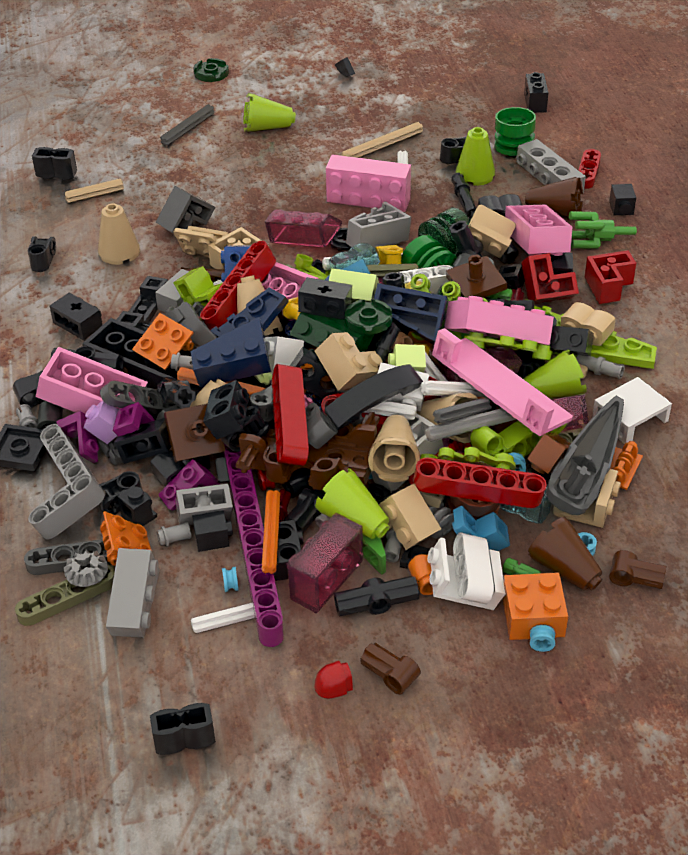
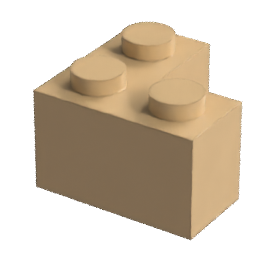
(237, 237)
(345, 362)
(409, 516)

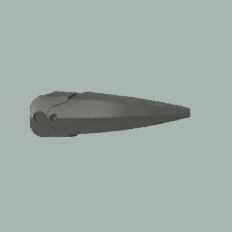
(190, 318)
(588, 459)

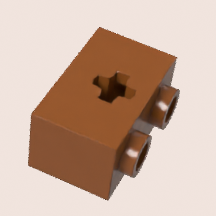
(548, 453)

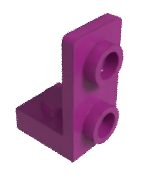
(130, 418)
(74, 427)
(189, 477)

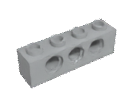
(545, 163)

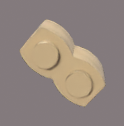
(585, 317)

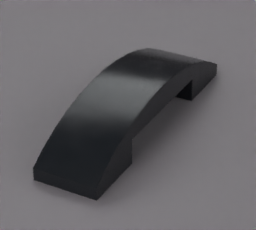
(145, 305)
(372, 392)

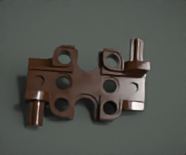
(349, 446)

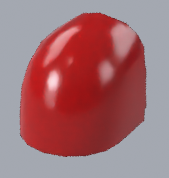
(333, 680)

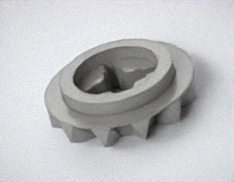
(87, 576)

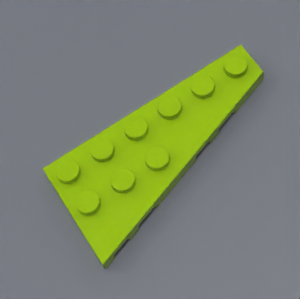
(618, 349)

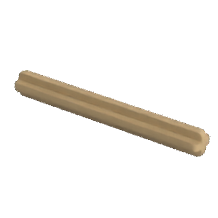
(384, 141)

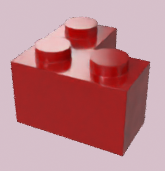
(608, 274)
(543, 284)

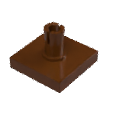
(477, 277)
(190, 435)

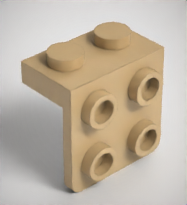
(491, 230)
(196, 239)
(602, 505)

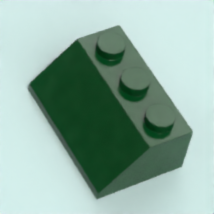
(316, 329)

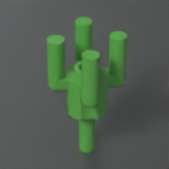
(595, 230)

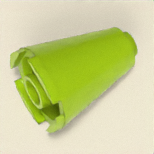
(266, 114)
(476, 158)
(558, 377)
(353, 501)

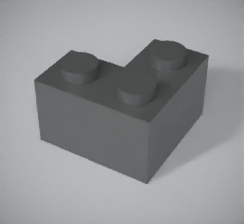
(183, 209)

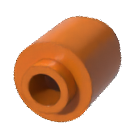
(421, 570)

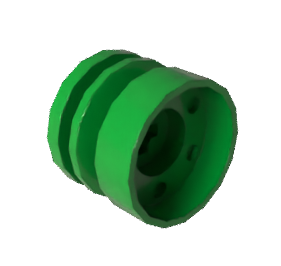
(513, 128)
(427, 253)

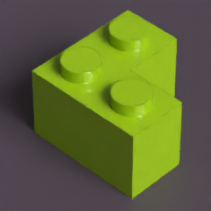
(196, 286)

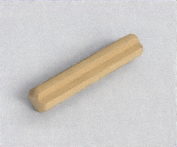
(94, 190)

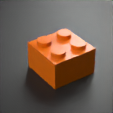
(533, 602)

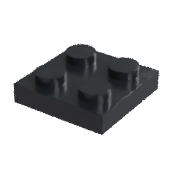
(20, 447)

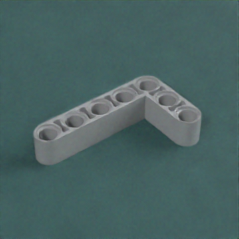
(76, 497)

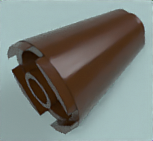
(559, 196)
(566, 554)

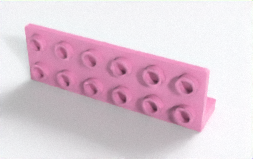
(499, 383)

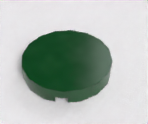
(211, 71)
(368, 317)

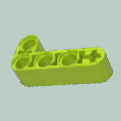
(515, 439)

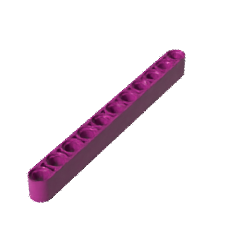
(251, 535)

